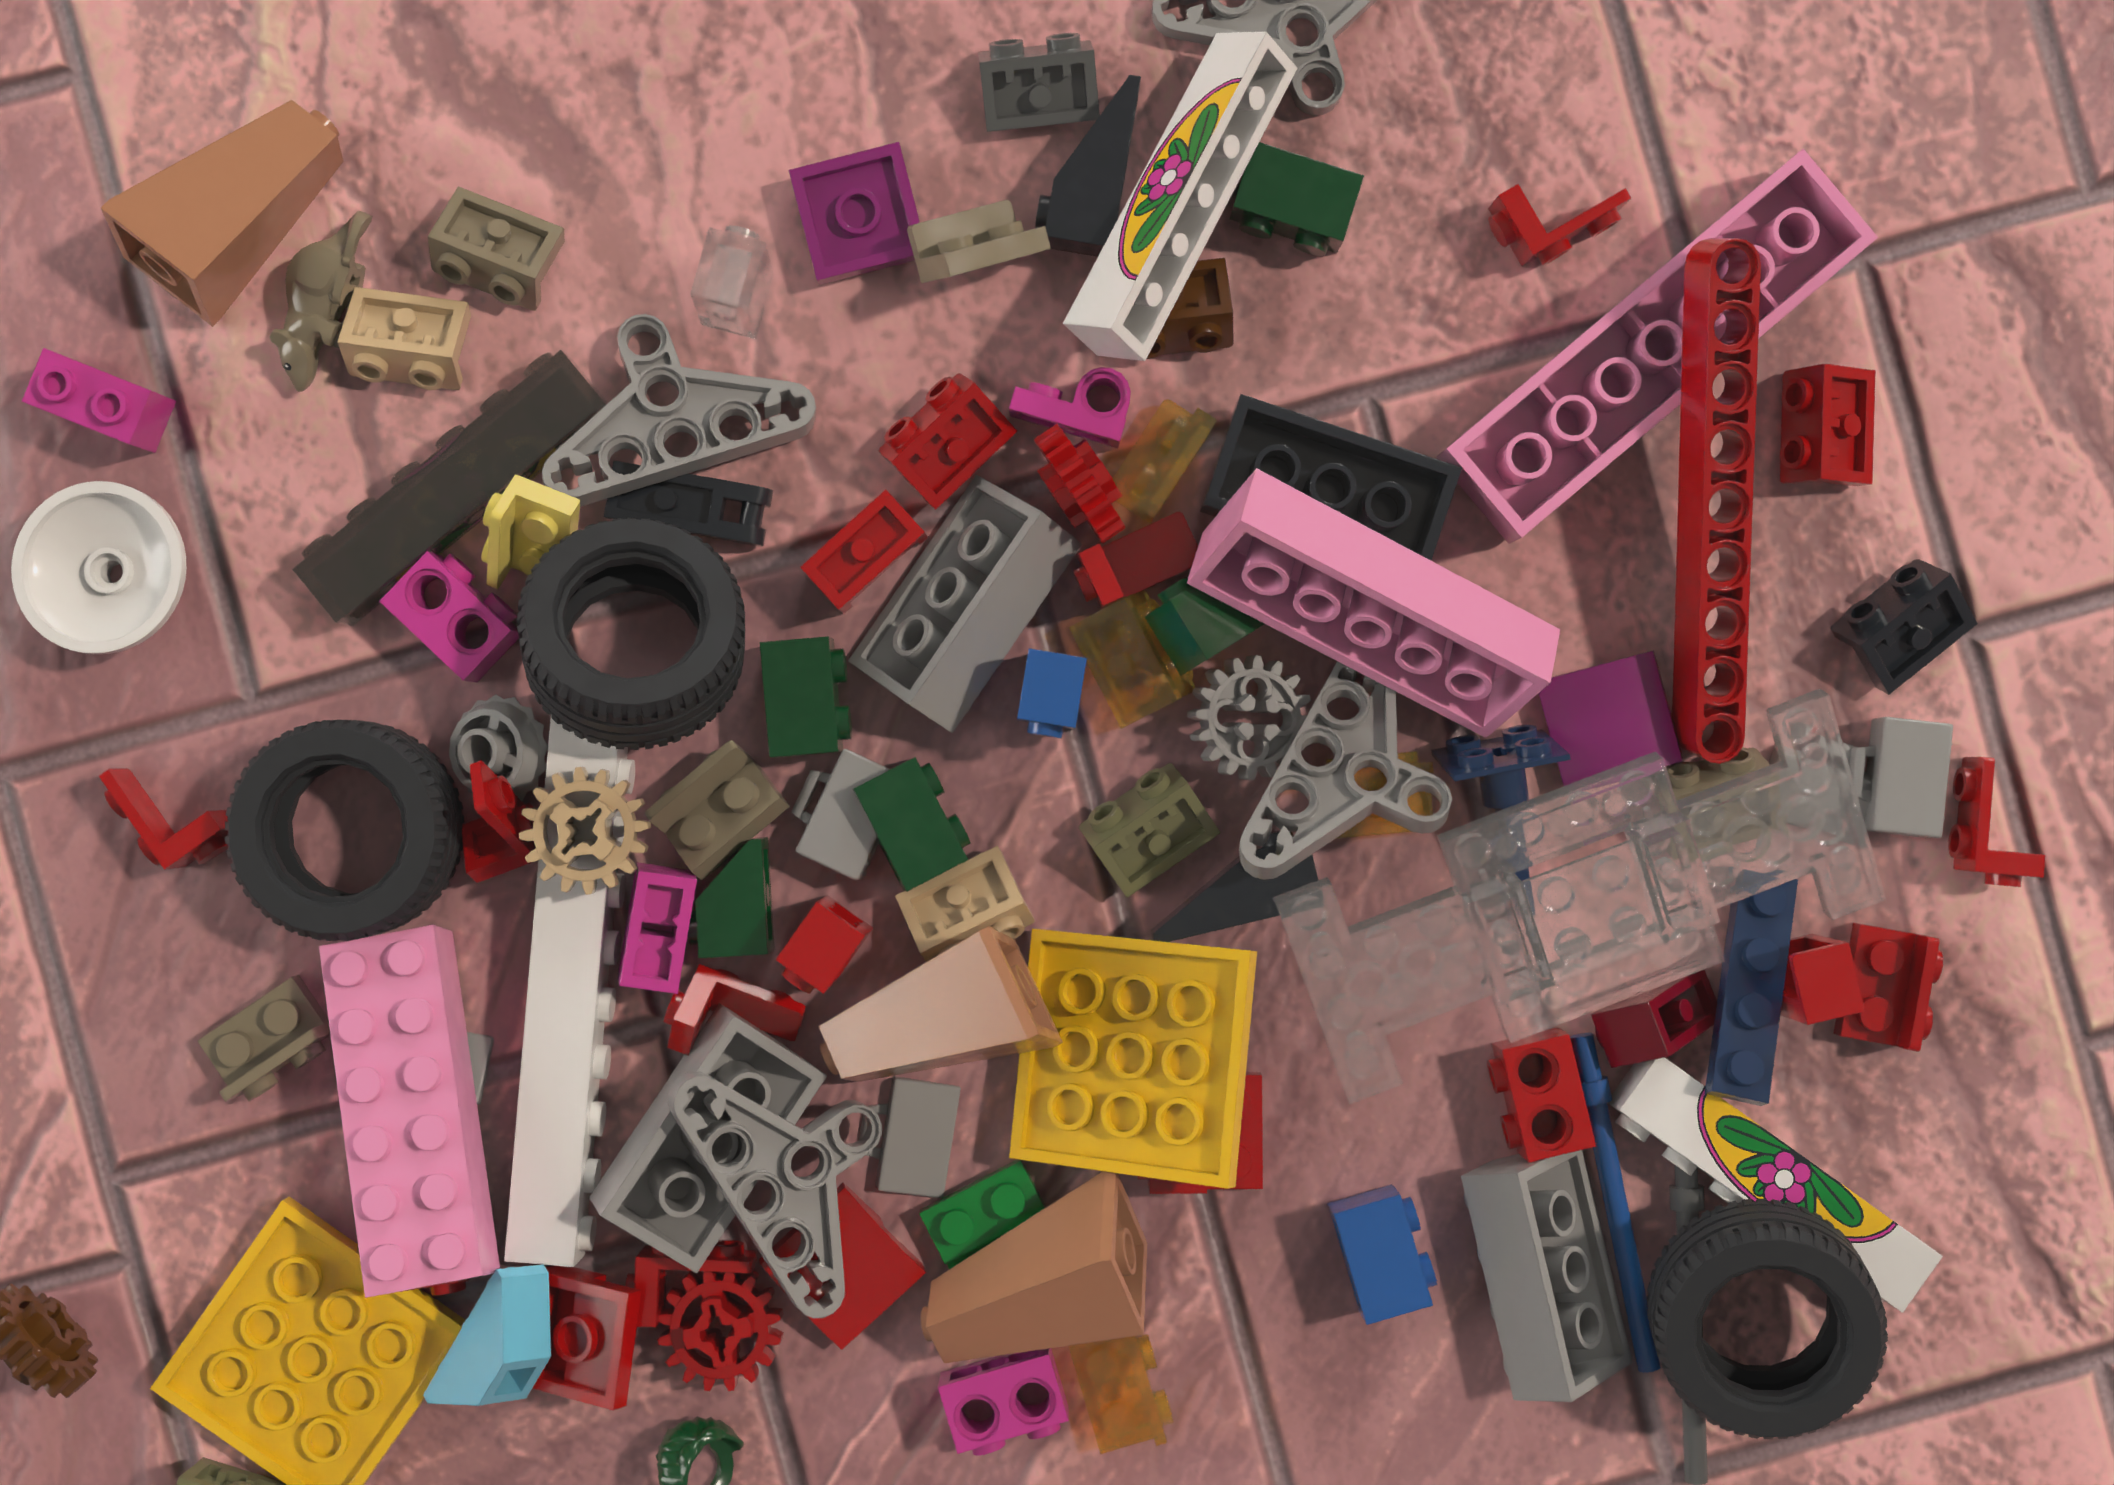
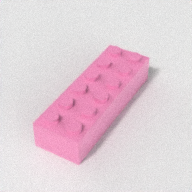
(1373, 605)
(408, 1110)

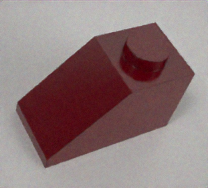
(1656, 1021)

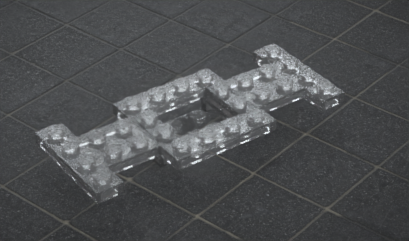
(1594, 924)

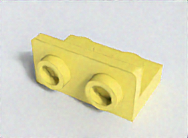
(525, 526)

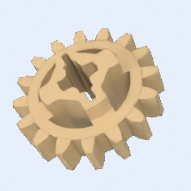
(564, 812)

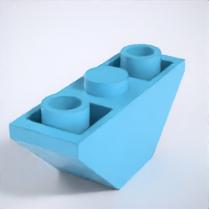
(500, 1342)

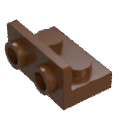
(1201, 314)

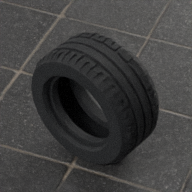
(622, 559)
(263, 838)
(1783, 1396)

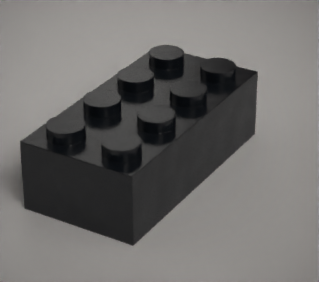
(1355, 474)

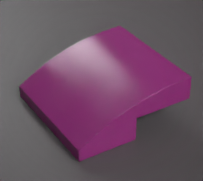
(1610, 716)

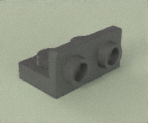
(1039, 82)

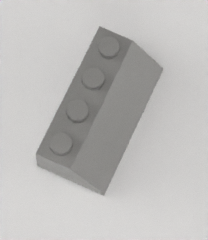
(965, 602)
(658, 1180)
(1547, 1275)

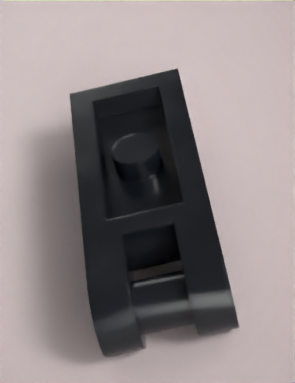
(695, 505)

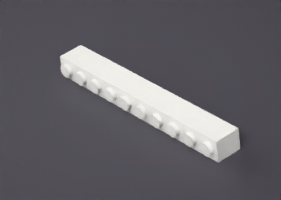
(565, 1033)

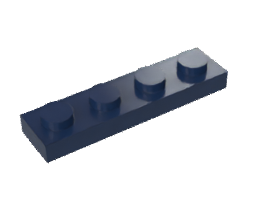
(1751, 996)

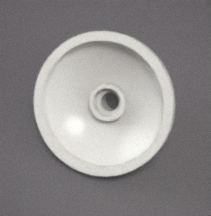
(67, 561)

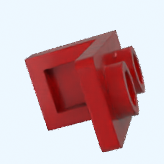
(1518, 226)
(1136, 560)
(1970, 836)
(197, 841)
(493, 841)
(766, 1009)
(652, 1269)

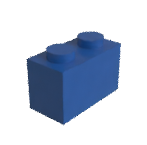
(1051, 692)
(1381, 1253)

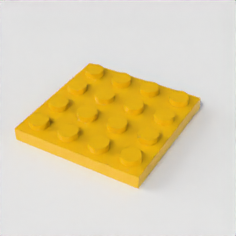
(1144, 1060)
(304, 1364)

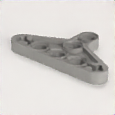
(1273, 16)
(701, 406)
(1332, 793)
(795, 1201)

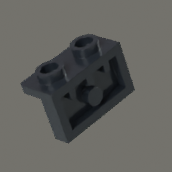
(1905, 623)

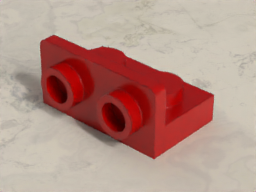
(1827, 425)
(946, 438)
(1895, 985)

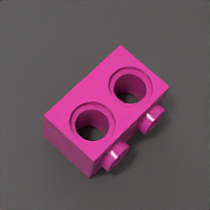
(98, 400)
(445, 626)
(656, 928)
(997, 1383)

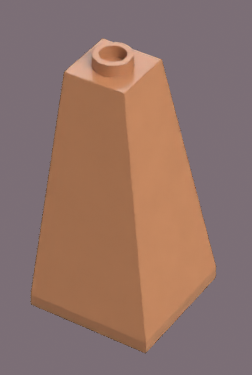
(226, 208)
(947, 1012)
(1048, 1282)

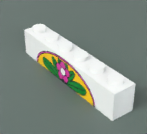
(1180, 195)
(1757, 1165)

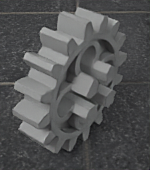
(1230, 693)

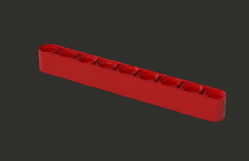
(1699, 479)

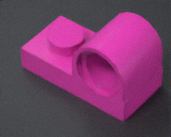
(1044, 407)

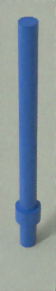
(1597, 1095)

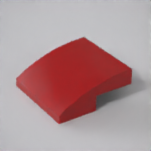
(874, 1268)

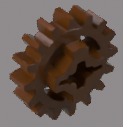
(43, 1342)

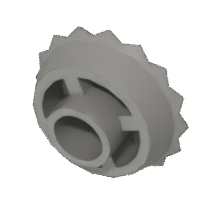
(504, 739)

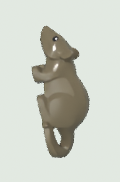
(317, 292)

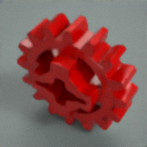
(1080, 483)
(724, 1351)

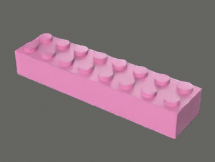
(1629, 363)

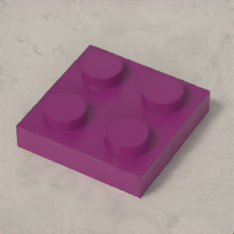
(856, 212)

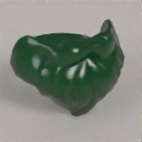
(686, 1441)

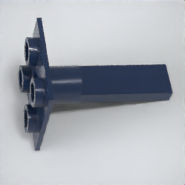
(1500, 764)

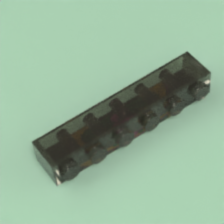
(450, 490)

